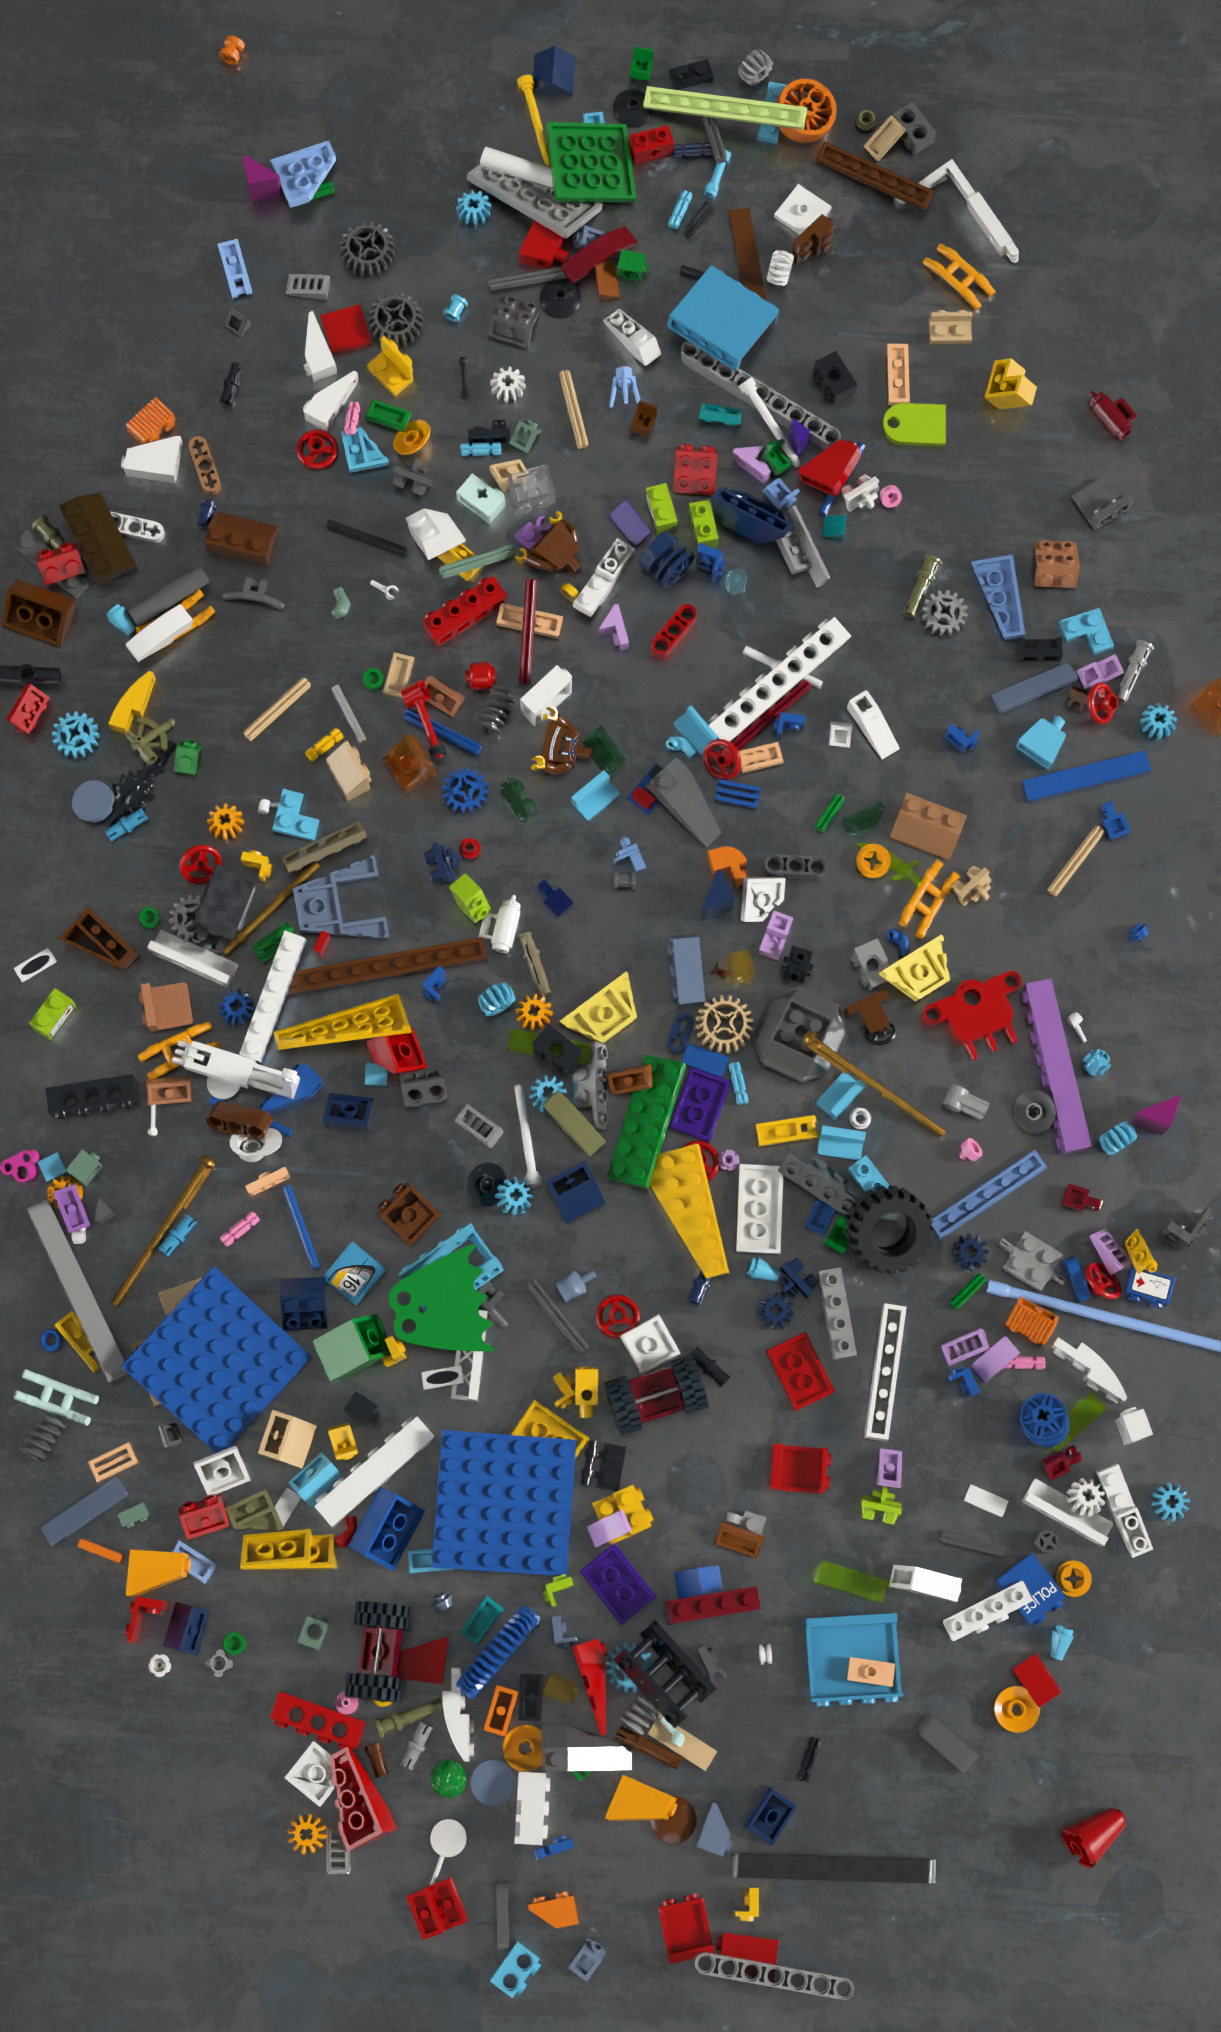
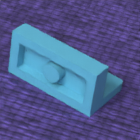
(695, 730)
(595, 796)
(840, 1095)
(841, 1143)
(315, 1479)

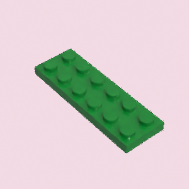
(646, 1124)

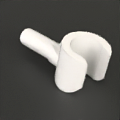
(385, 589)
(265, 805)
(1073, 1021)
(79, 1237)

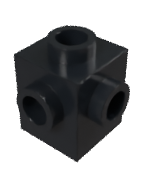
(797, 965)

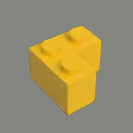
(1008, 386)

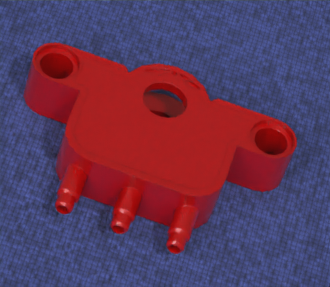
(979, 1021)

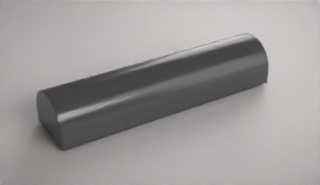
(168, 596)

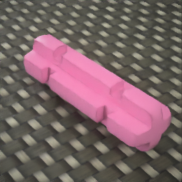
(352, 418)
(239, 1228)
(1024, 1362)

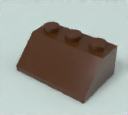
(240, 538)
(38, 612)

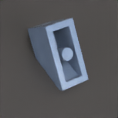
(714, 1833)

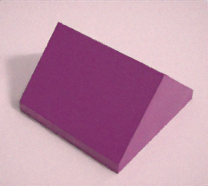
(261, 181)
(1159, 1116)

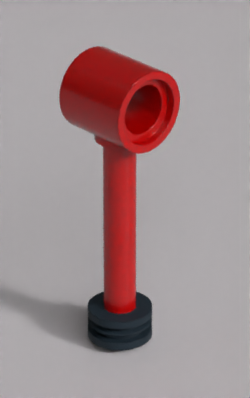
(415, 696)

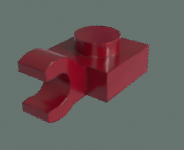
(1078, 1198)
(1059, 1463)

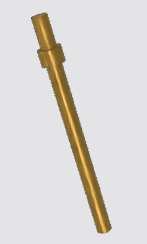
(240, 936)

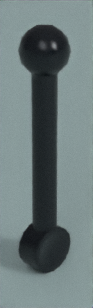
(464, 393)

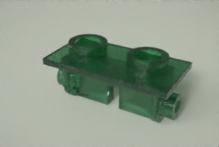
(514, 791)

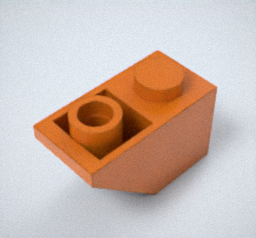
(557, 1911)

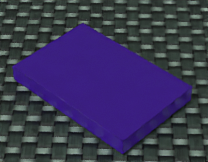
(700, 1104)
(618, 1583)

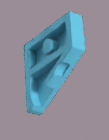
(362, 452)

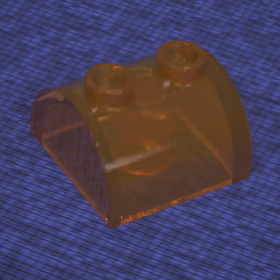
(1208, 706)
(410, 764)

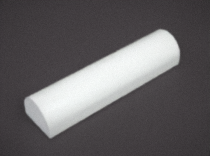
(516, 166)

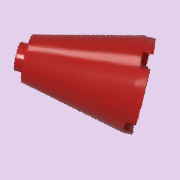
(1093, 1835)

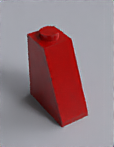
(831, 467)
(424, 1662)
(751, 1948)

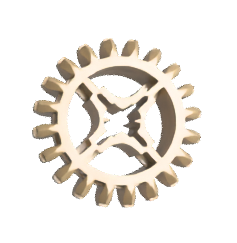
(718, 1017)

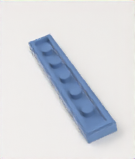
(987, 1194)

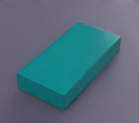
(481, 1620)

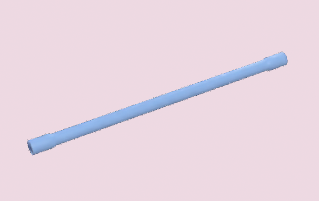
(1005, 1290)

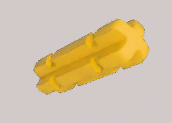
(324, 744)

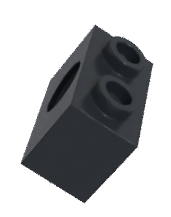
(834, 366)
(549, 1038)
(362, 1410)

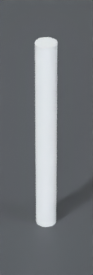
(770, 661)

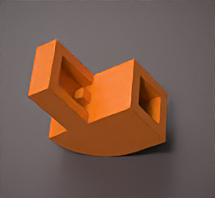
(728, 860)

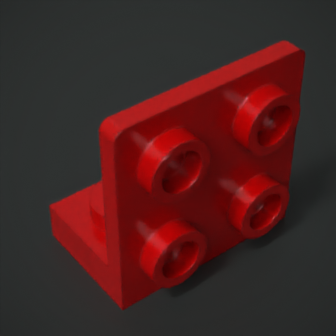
(136, 1609)

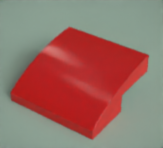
(437, 1908)

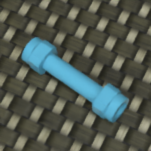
(712, 188)

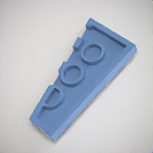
(1000, 588)

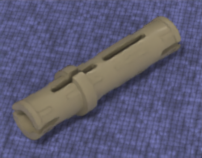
(532, 954)

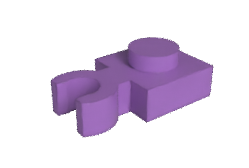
(530, 534)

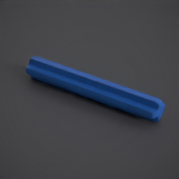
(445, 733)

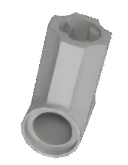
(959, 1100)

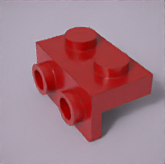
(60, 563)

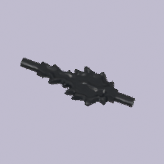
(134, 789)

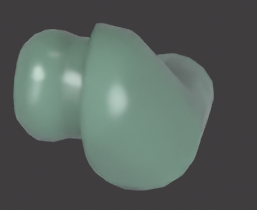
(342, 605)

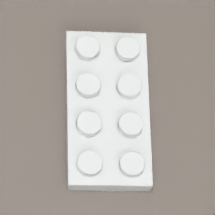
(759, 1209)

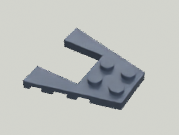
(320, 909)

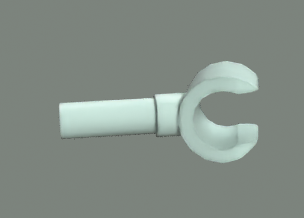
(678, 1738)

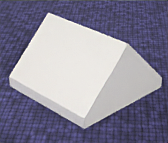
(222, 1471)

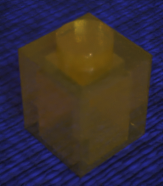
(741, 967)
(560, 1689)

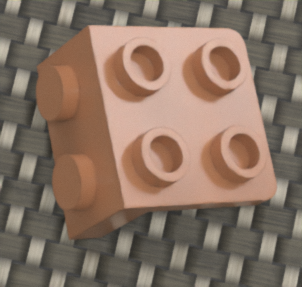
(1056, 564)
(165, 1006)

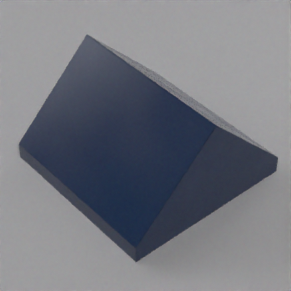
(553, 72)
(719, 898)
(348, 1112)
(769, 1815)

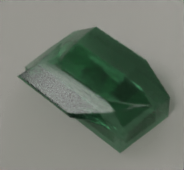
(864, 819)

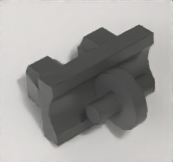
(402, 475)

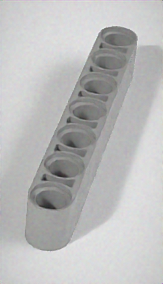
(783, 1982)

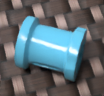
(455, 308)

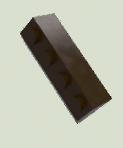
(98, 537)

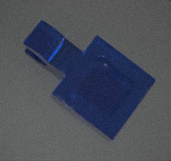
(556, 900)

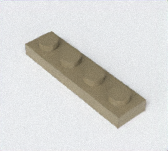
(324, 846)

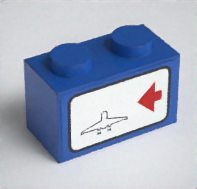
(1149, 1287)

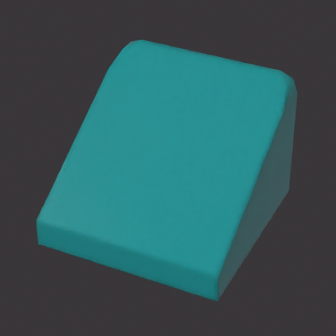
(834, 526)

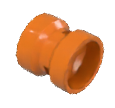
(231, 50)

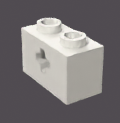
(1133, 1425)

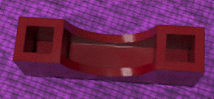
(712, 1605)

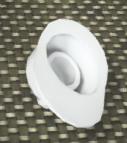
(255, 1149)

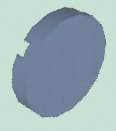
(93, 801)
(493, 1782)

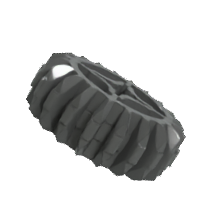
(371, 258)
(404, 329)

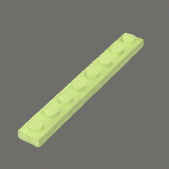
(725, 107)

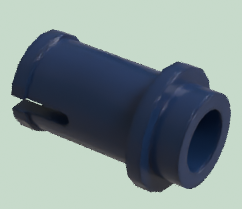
(206, 513)

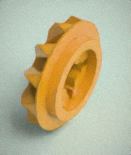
(865, 866)
(59, 1183)
(1081, 1571)

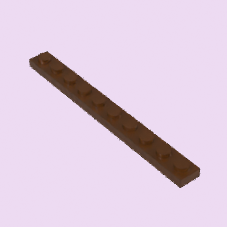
(387, 965)

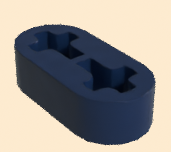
(685, 1035)

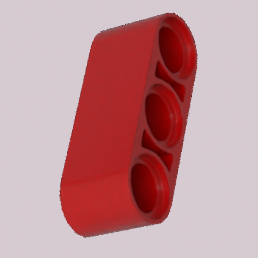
(676, 622)

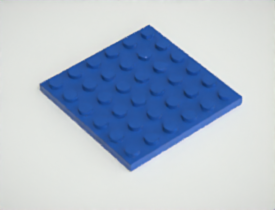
(216, 1361)
(503, 1503)

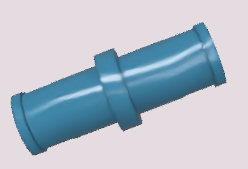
(126, 824)
(177, 1235)

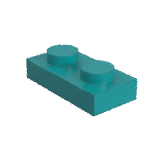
(728, 415)

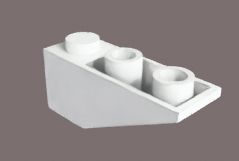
(633, 336)
(873, 724)

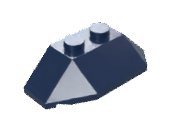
(750, 516)

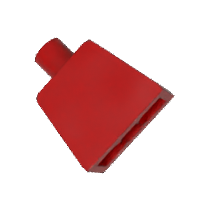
(542, 247)

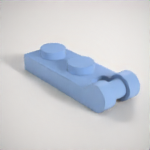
(234, 267)

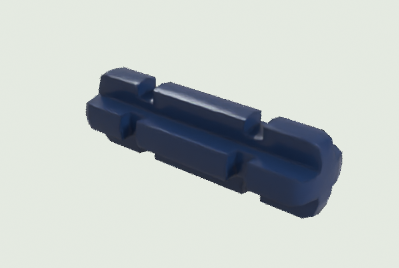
(692, 149)

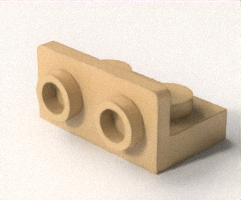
(950, 327)

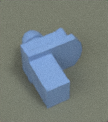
(632, 852)

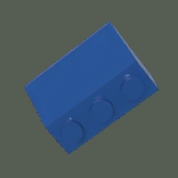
(386, 1528)

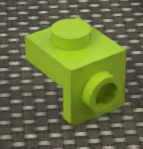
(559, 1583)

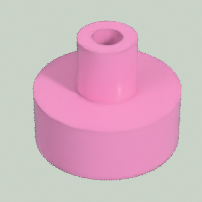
(890, 496)
(970, 1150)
(346, 1709)

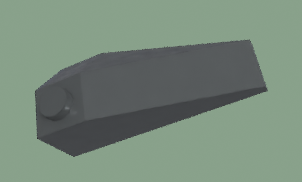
(683, 798)
(577, 1750)

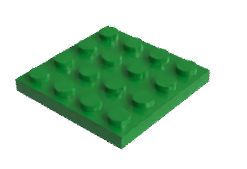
(590, 162)

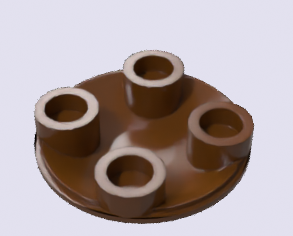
(679, 1826)

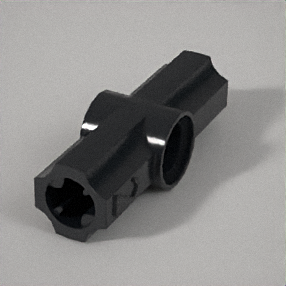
(41, 676)

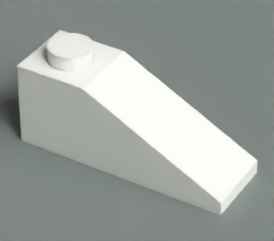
(317, 354)
(327, 403)

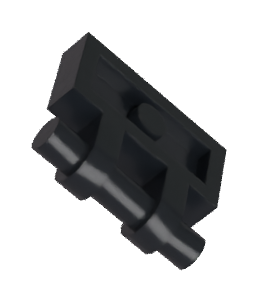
(610, 1468)

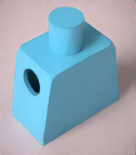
(1043, 741)

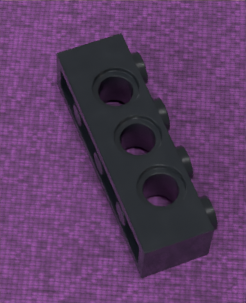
(57, 1096)

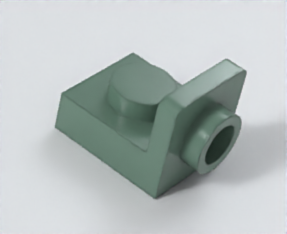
(524, 435)

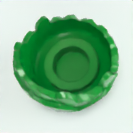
(448, 1779)

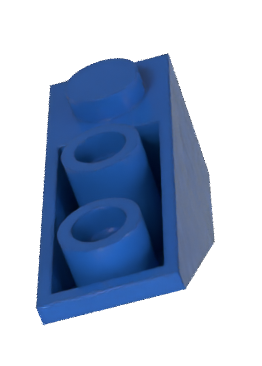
(308, 1085)

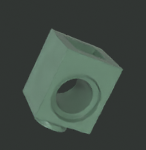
(84, 1167)
(317, 1642)

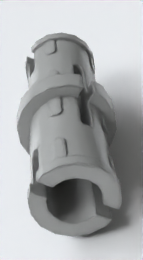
(416, 1745)

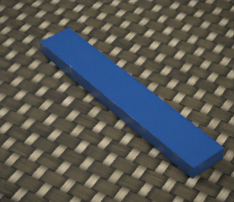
(1086, 776)

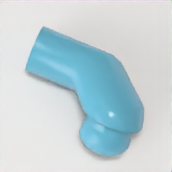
(681, 744)

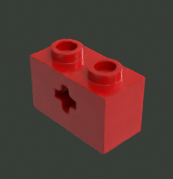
(651, 144)

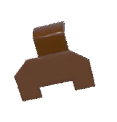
(718, 971)

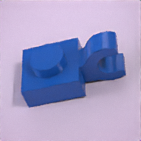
(1115, 824)

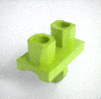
(871, 1504)

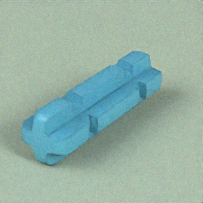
(680, 209)
(480, 449)
(738, 1083)

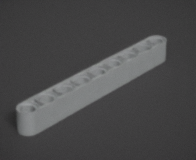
(771, 398)
(77, 1290)

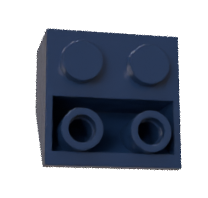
(575, 1192)
(303, 1303)

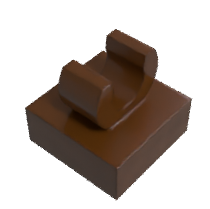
(1079, 695)

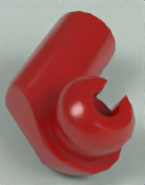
(345, 1538)

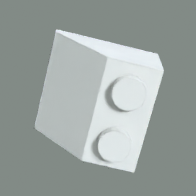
(434, 532)

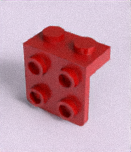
(695, 469)

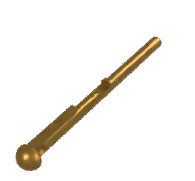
(844, 1065)
(182, 1202)

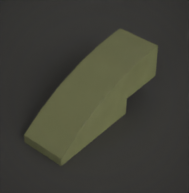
(573, 1123)

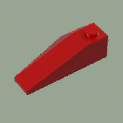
(592, 1670)
(360, 1806)

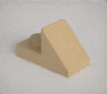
(502, 470)

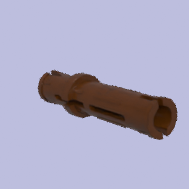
(649, 1748)

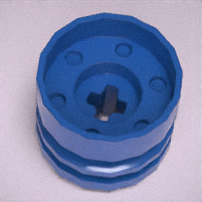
(1046, 1433)

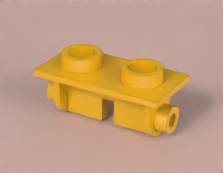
(1140, 1253)

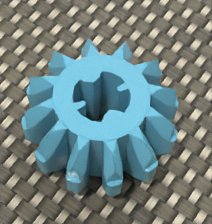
(473, 208)
(1159, 714)
(496, 999)
(546, 1085)
(1117, 1137)
(508, 1202)
(1177, 1508)

